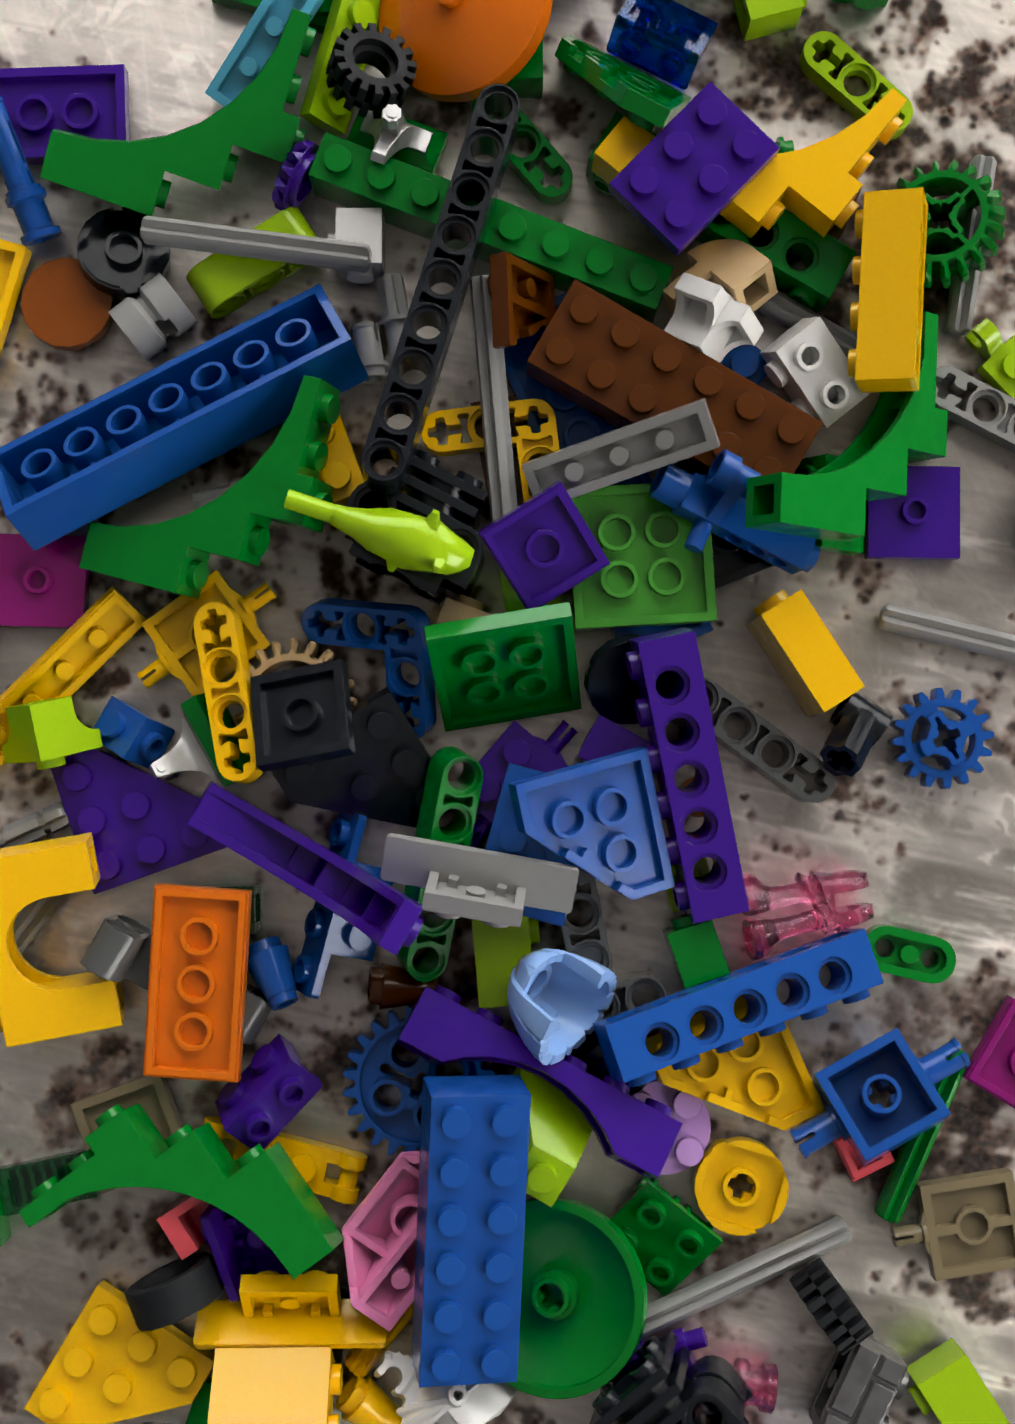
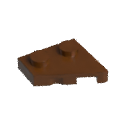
(519, 299)

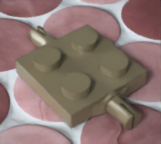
(964, 1223)

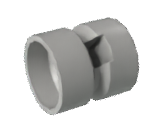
(153, 316)

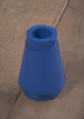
(272, 971)

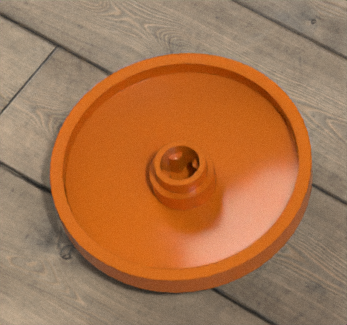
(466, 42)

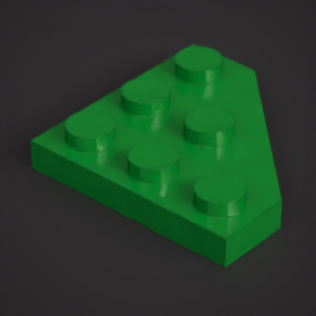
(645, 97)

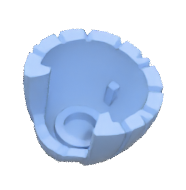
(556, 1001)

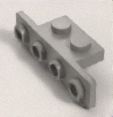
(478, 881)

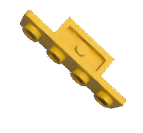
(286, 1314)

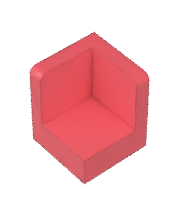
(183, 1224)

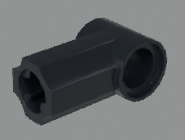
(855, 729)

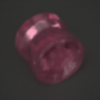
(763, 1382)

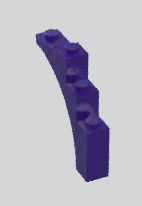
(328, 878)

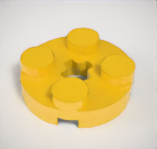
(753, 1208)

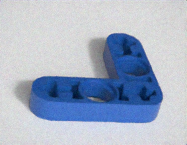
(396, 645)

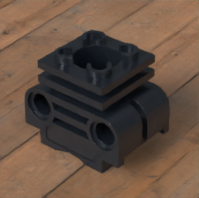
(430, 488)
(665, 1391)

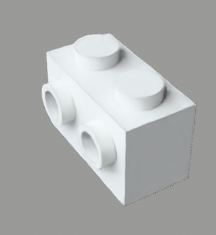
(812, 371)

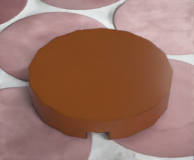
(65, 306)

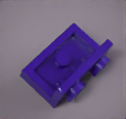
(267, 1095)
(236, 1250)

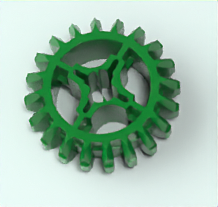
(965, 194)

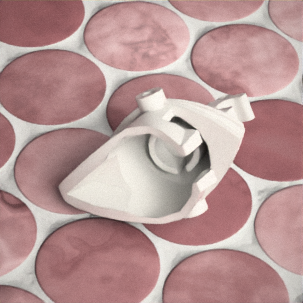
(443, 1403)

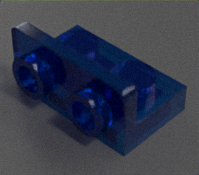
(661, 38)

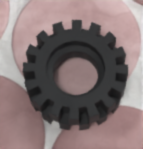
(375, 50)
(831, 1306)

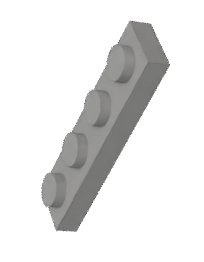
(626, 451)

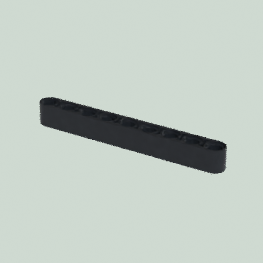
(447, 266)

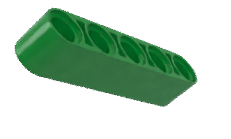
(437, 798)

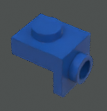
(132, 733)

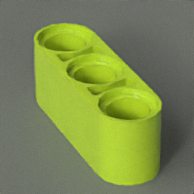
(232, 281)

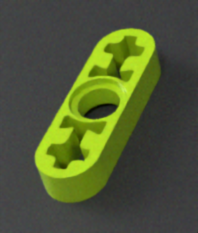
(855, 65)

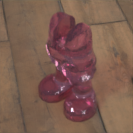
(817, 892)

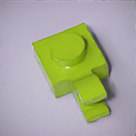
(999, 356)

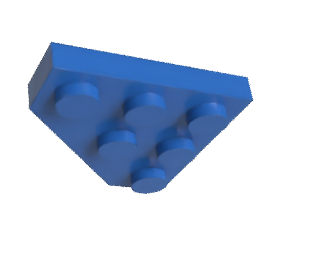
(601, 820)

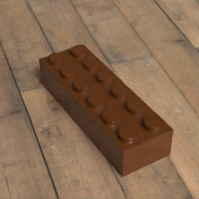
(636, 370)

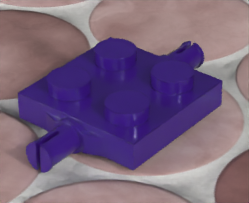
(520, 748)

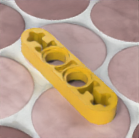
(222, 694)

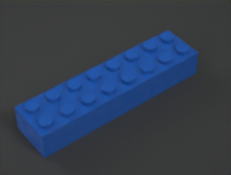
(173, 418)

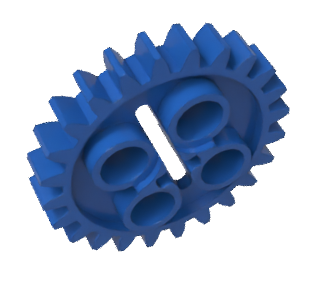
(400, 1121)

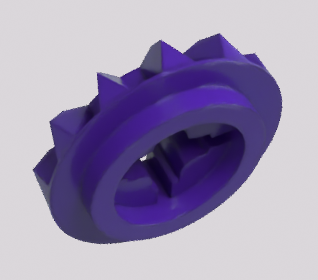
(293, 182)

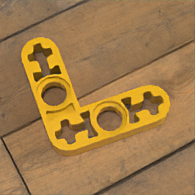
(526, 442)

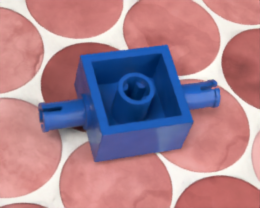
(888, 1067)

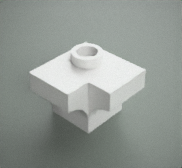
(711, 318)

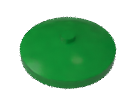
(578, 1300)

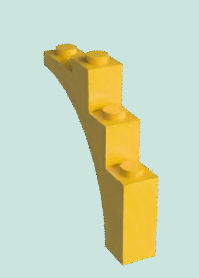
(810, 182)

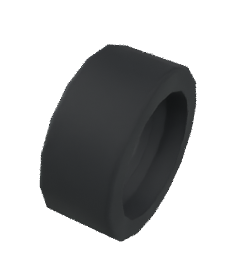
(174, 1291)

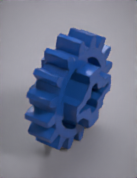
(930, 723)

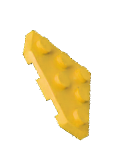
(756, 1080)
(115, 1370)

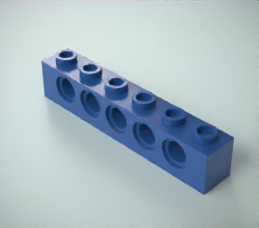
(624, 1034)

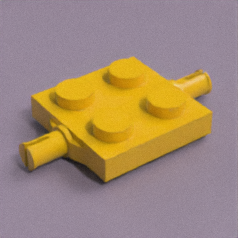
(175, 637)

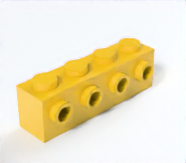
(889, 290)

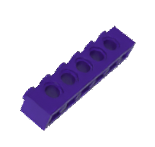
(723, 888)

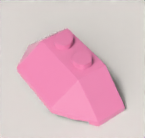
(383, 1244)

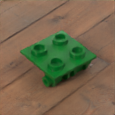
(664, 1234)

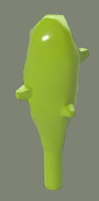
(393, 534)

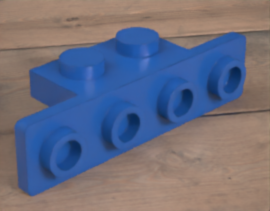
(324, 929)

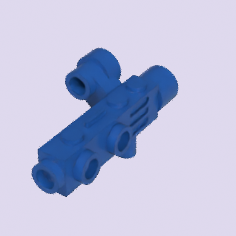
(719, 506)

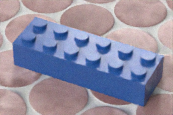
(470, 1229)

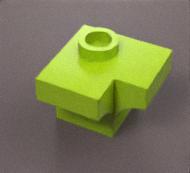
(47, 733)

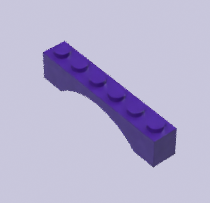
(626, 1128)

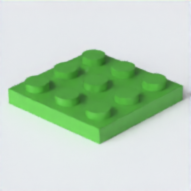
(649, 571)

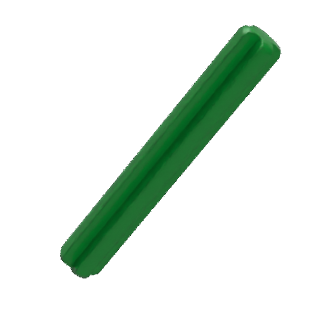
(912, 1159)

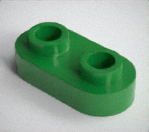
(906, 952)

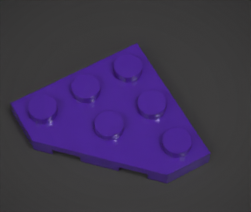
(132, 817)

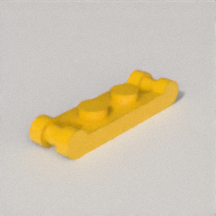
(312, 1161)

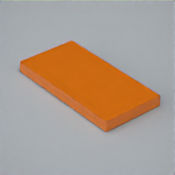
(197, 982)

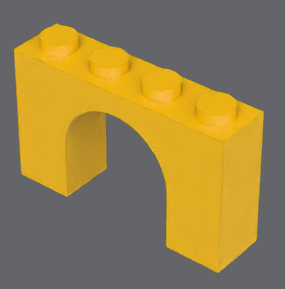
(37, 1003)

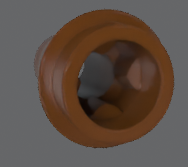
(394, 987)

